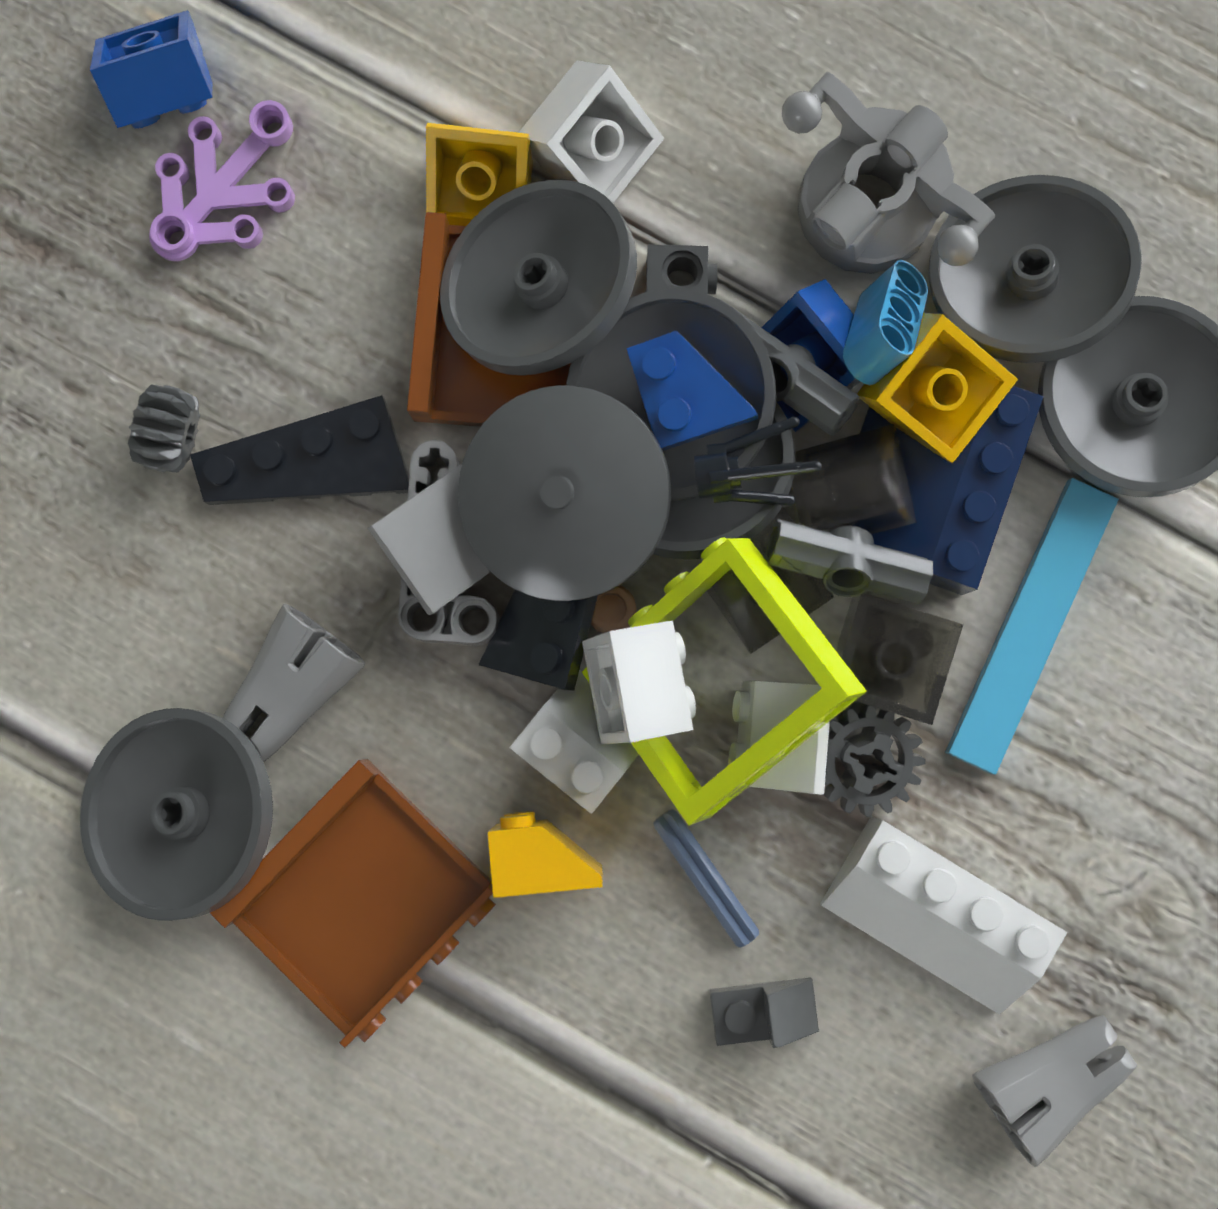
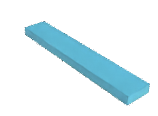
(1031, 626)

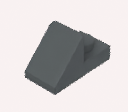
(764, 1011)

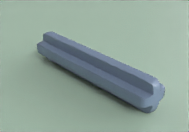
(706, 878)

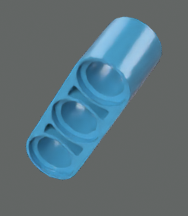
(886, 323)

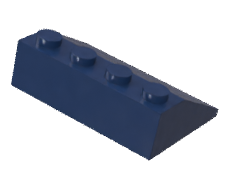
(961, 501)

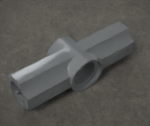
(808, 387)
(848, 561)

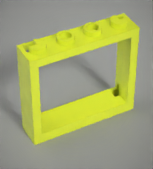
(837, 681)

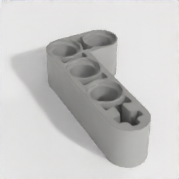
(450, 617)

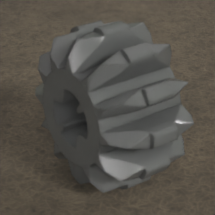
(164, 428)

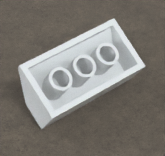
(942, 917)

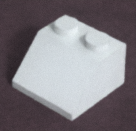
(592, 130)
(639, 683)
(760, 709)
(568, 750)

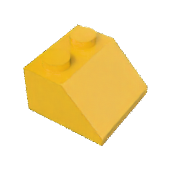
(941, 388)
(537, 858)

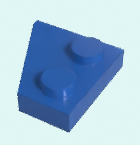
(684, 392)

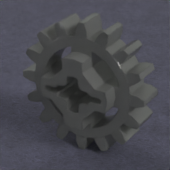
(862, 777)

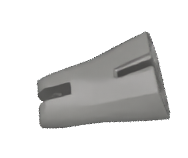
(291, 679)
(1053, 1087)

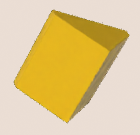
(473, 168)

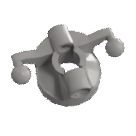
(900, 150)

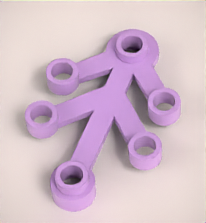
(218, 188)

